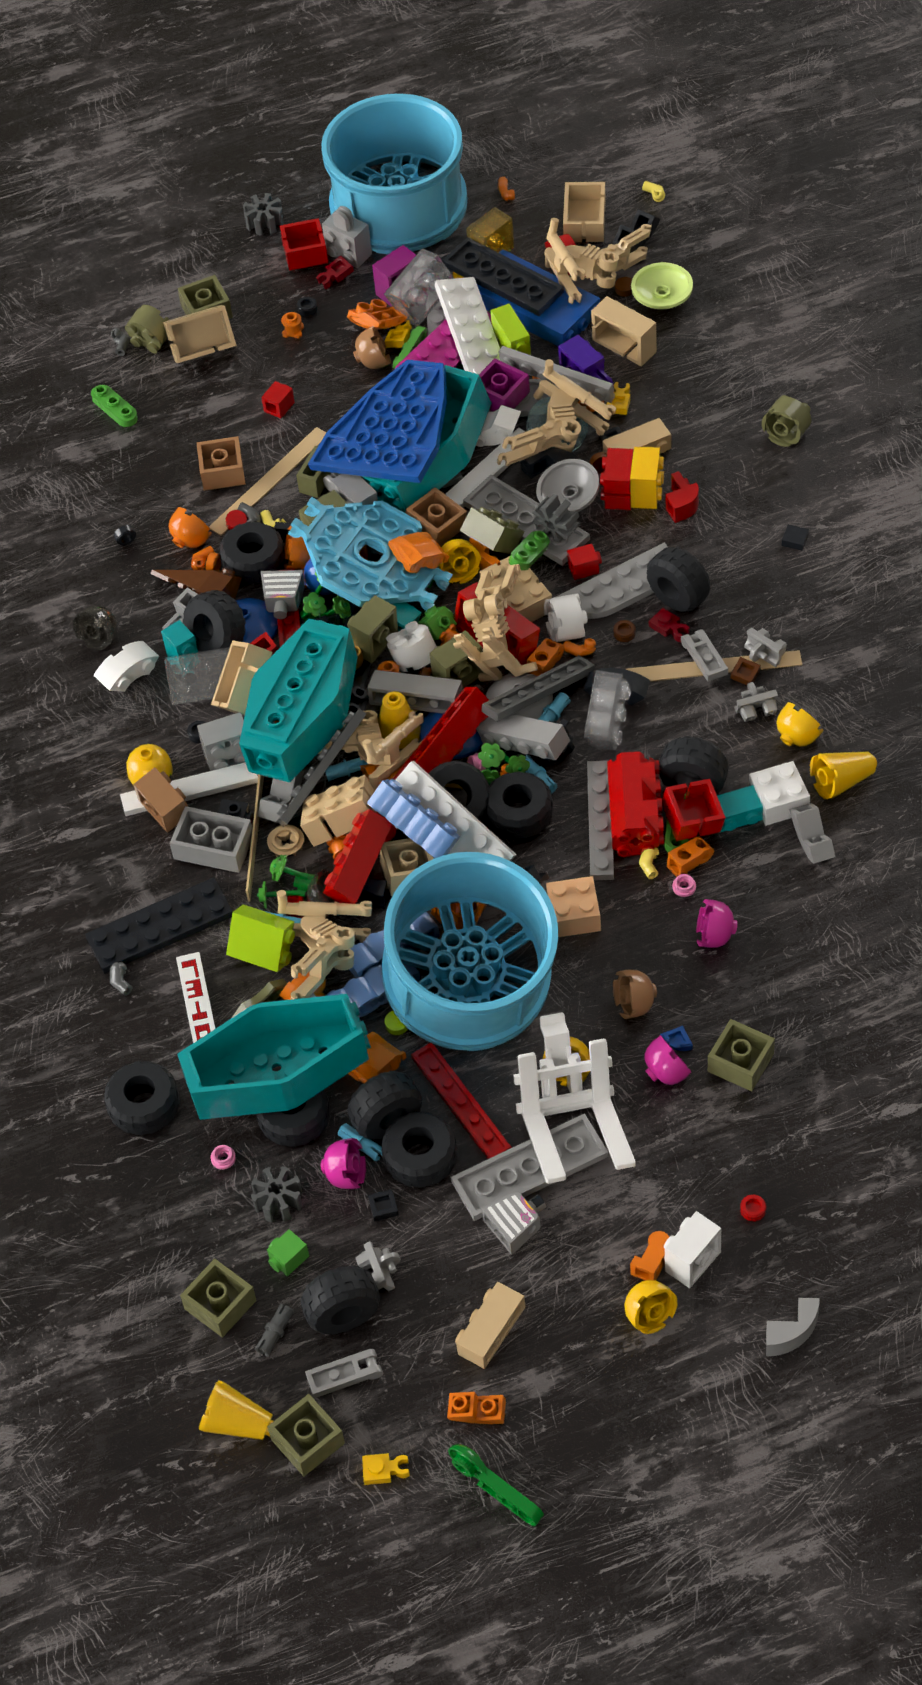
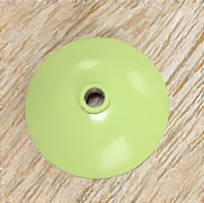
(662, 285)

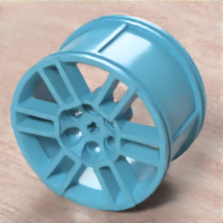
(397, 201)
(464, 1014)

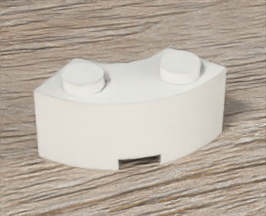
(498, 426)
(131, 663)

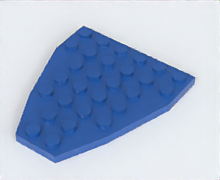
(391, 428)

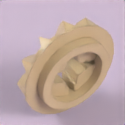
(283, 834)

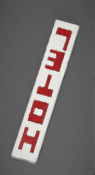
(195, 995)

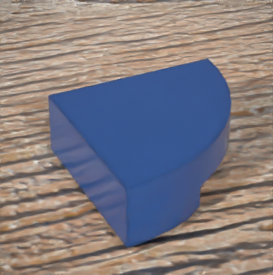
(678, 1039)

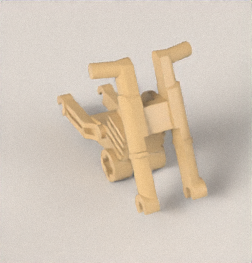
(592, 261)
(560, 418)
(490, 627)
(380, 751)
(327, 942)

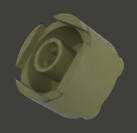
(147, 328)
(787, 421)

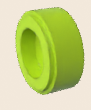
(394, 1025)

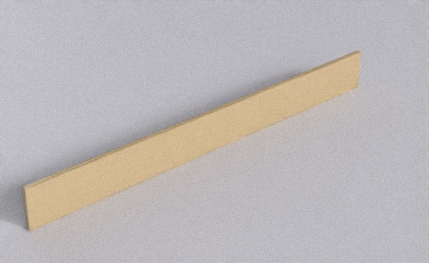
(272, 477)
(690, 669)
(254, 838)

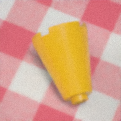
(392, 714)
(840, 771)
(234, 1414)

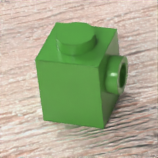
(287, 1253)

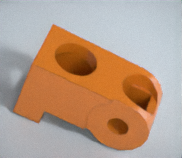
(546, 656)
(689, 856)
(653, 1258)

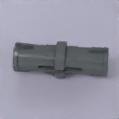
(274, 1330)

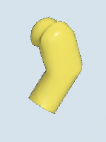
(656, 190)

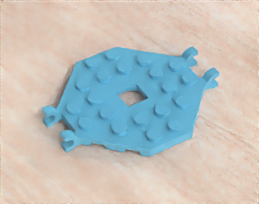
(335, 545)

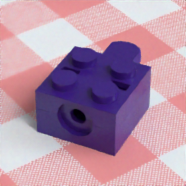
(582, 357)

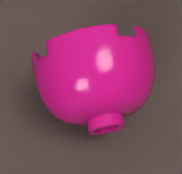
(715, 924)
(664, 1063)
(344, 1164)

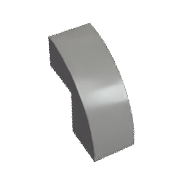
(279, 795)
(811, 833)
(789, 1335)

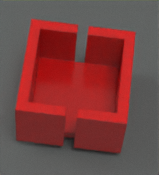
(304, 244)
(616, 478)
(696, 813)

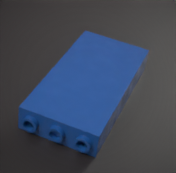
(559, 321)

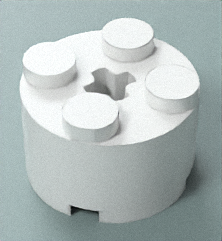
(565, 618)
(411, 646)

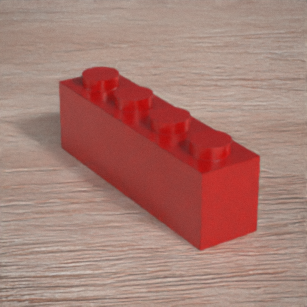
(357, 857)

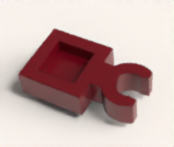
(336, 271)
(668, 623)

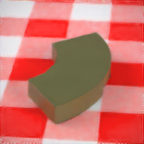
(267, 994)

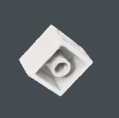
(779, 790)
(692, 1249)

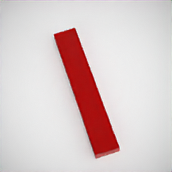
(460, 1101)

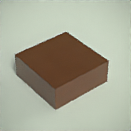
(745, 671)

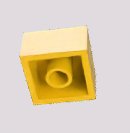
(646, 477)

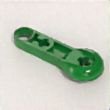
(470, 1465)

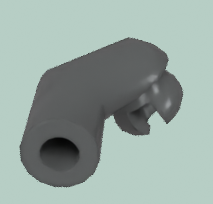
(121, 340)
(250, 512)
(116, 978)

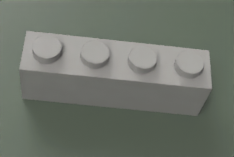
(420, 691)
(525, 735)

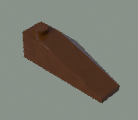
(202, 580)

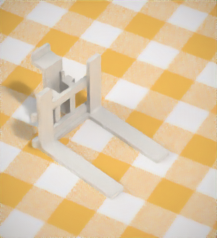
(562, 1063)

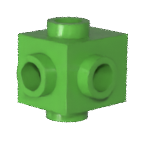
(437, 620)

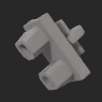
(763, 647)
(756, 698)
(380, 1264)

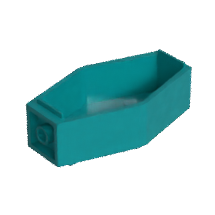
(468, 406)
(323, 664)
(268, 1037)

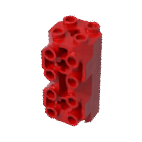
(635, 803)

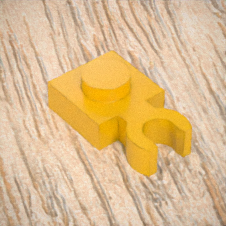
(398, 336)
(621, 399)
(379, 1468)

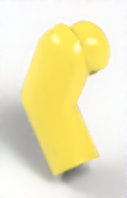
(267, 518)
(646, 862)

